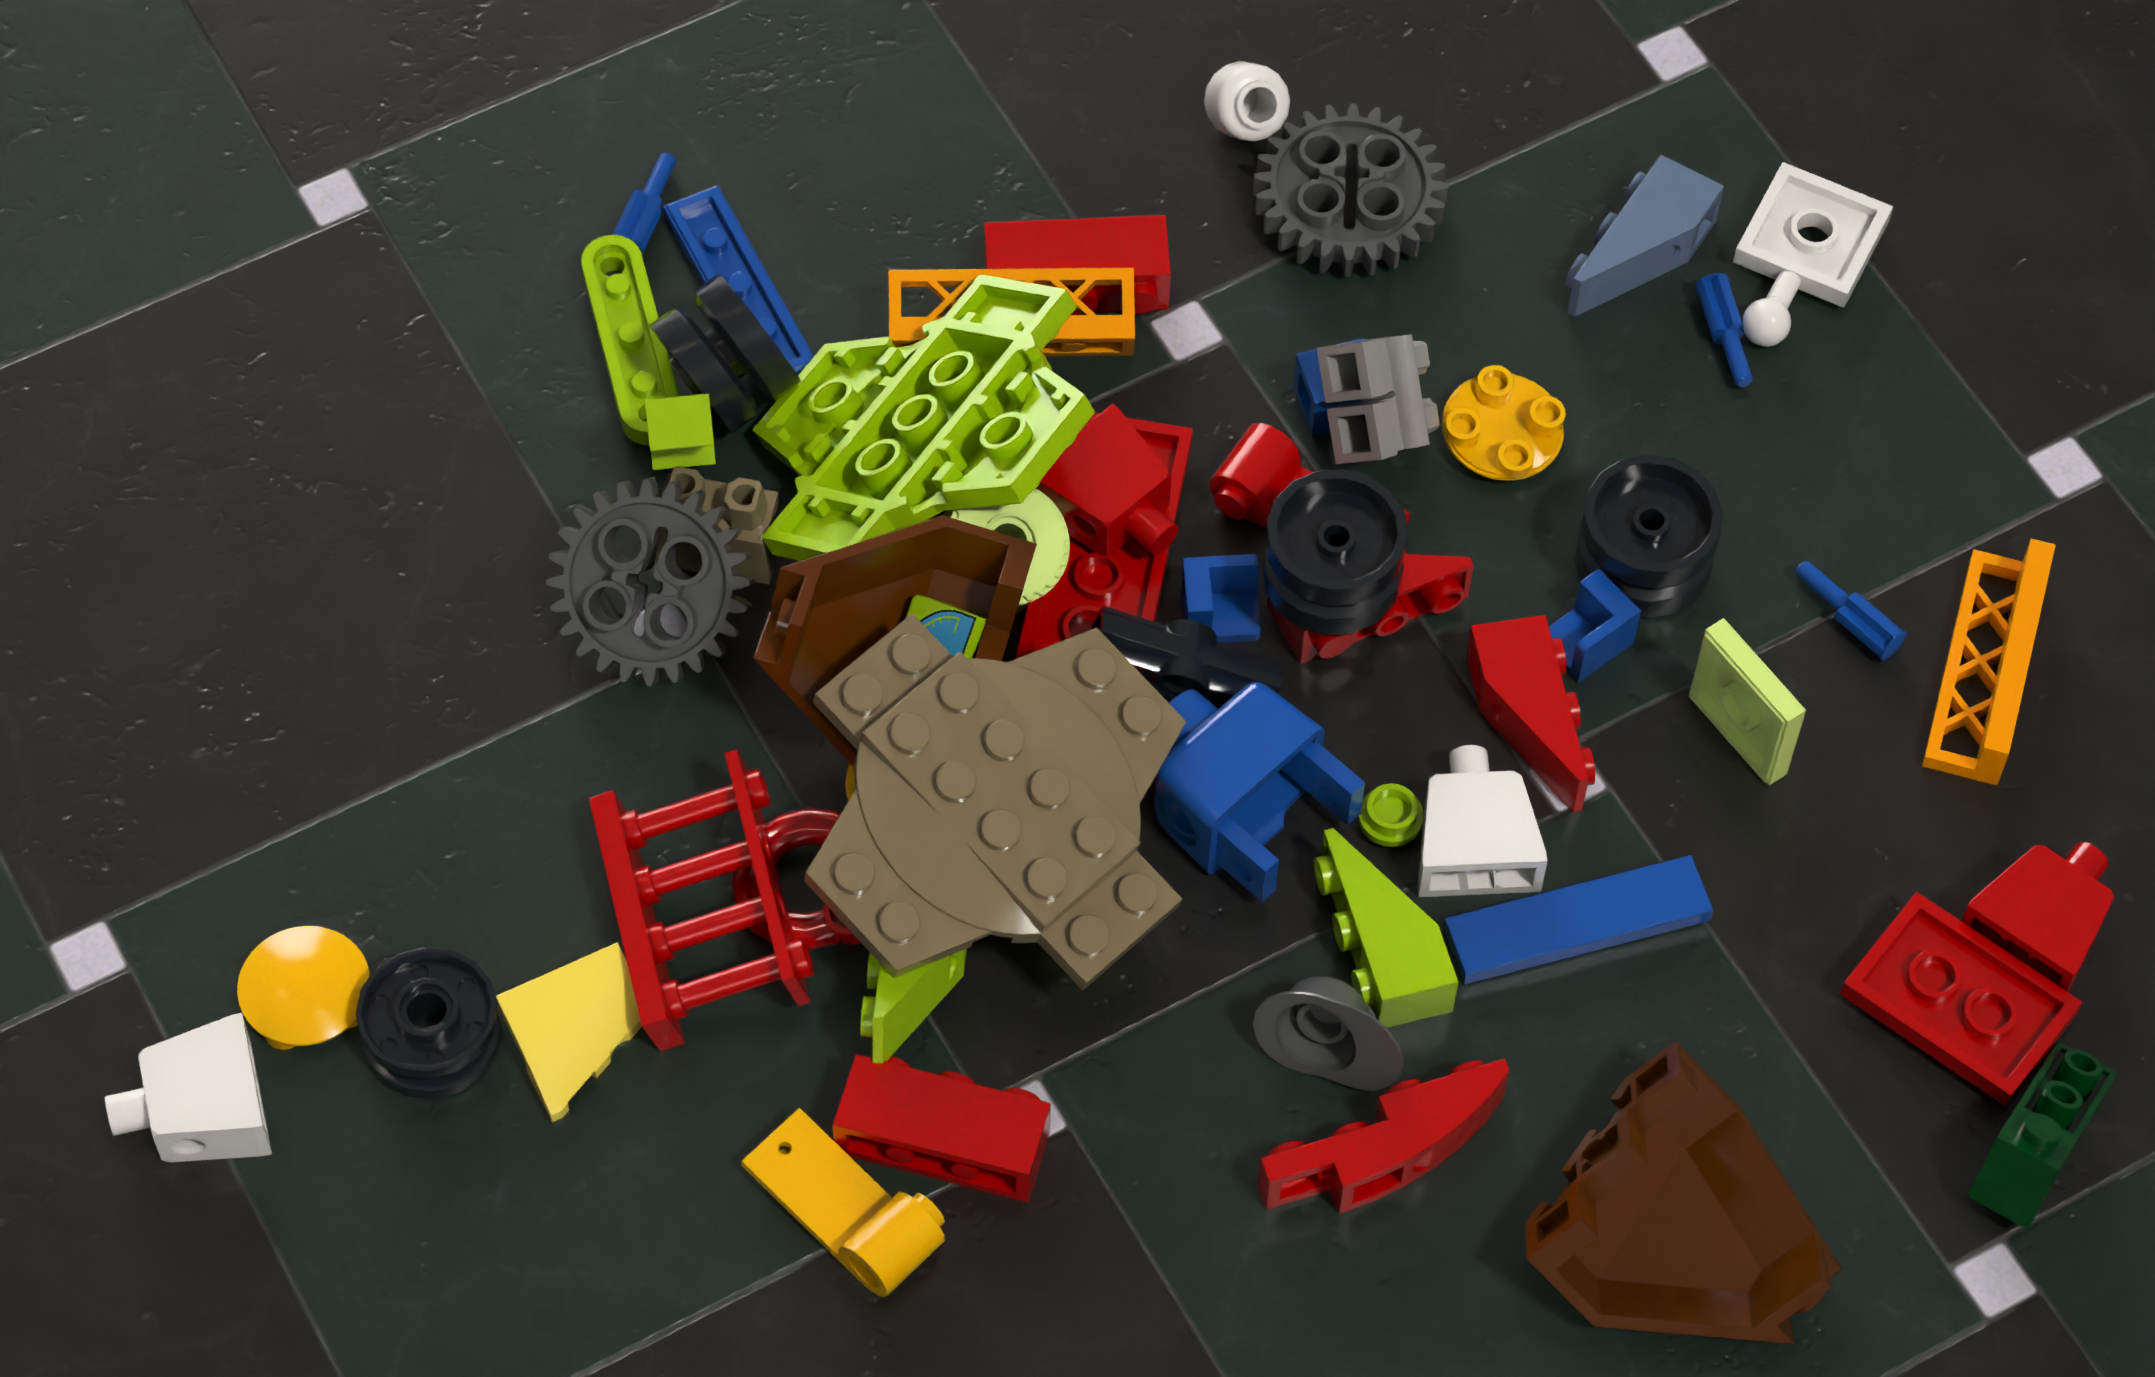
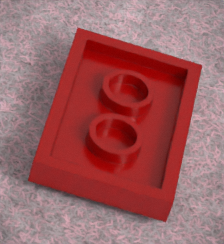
(1961, 998)

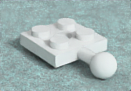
(1818, 268)

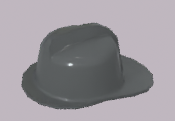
(1330, 1034)

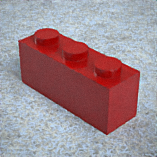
(1089, 243)
(943, 1127)

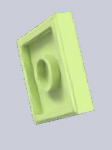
(1746, 702)

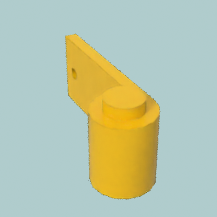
(844, 1207)

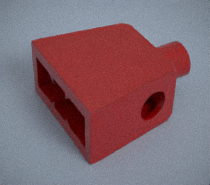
(1112, 487)
(2046, 909)

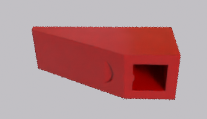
(1427, 586)
(1523, 696)

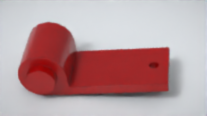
(1257, 473)

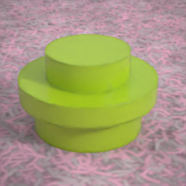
(1391, 815)

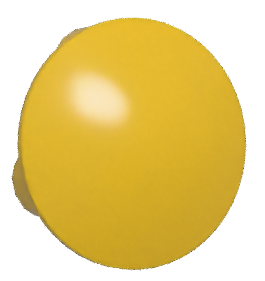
(1503, 425)
(302, 986)

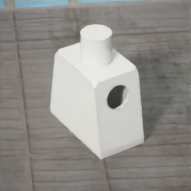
(1479, 831)
(197, 1096)

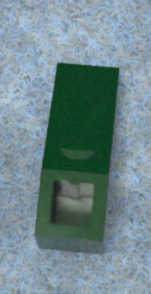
(2042, 1134)

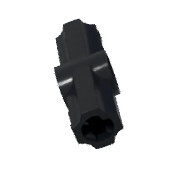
(1185, 656)

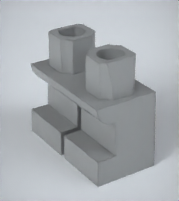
(1392, 407)

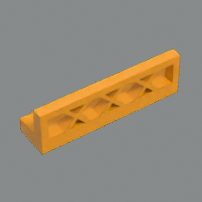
(1078, 336)
(2012, 661)

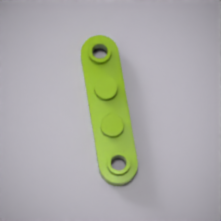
(622, 315)

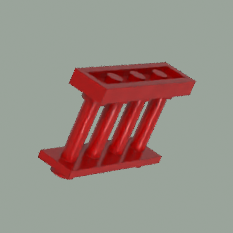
(638, 888)

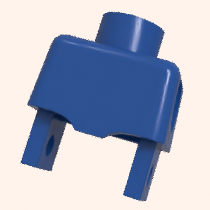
(1239, 775)

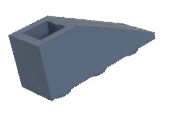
(1654, 233)

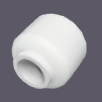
(1247, 101)

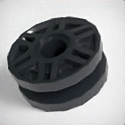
(422, 987)

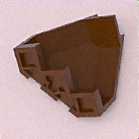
(850, 598)
(1680, 1217)

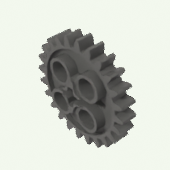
(1403, 189)
(596, 564)

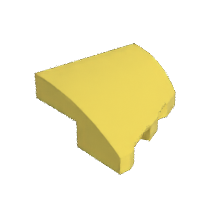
(571, 1023)

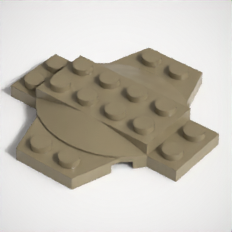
(995, 801)

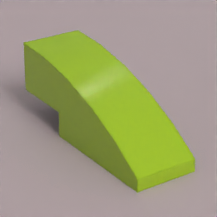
(680, 431)

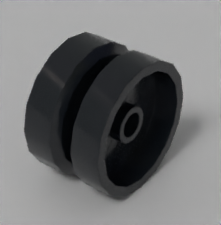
(724, 353)
(1651, 532)
(1334, 552)

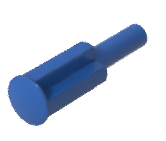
(644, 206)
(1724, 323)
(1855, 613)

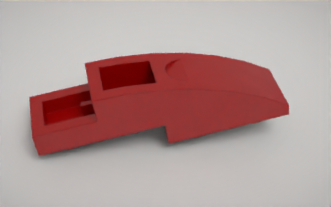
(1411, 1135)

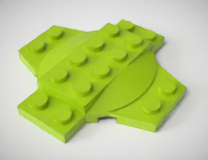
(926, 425)

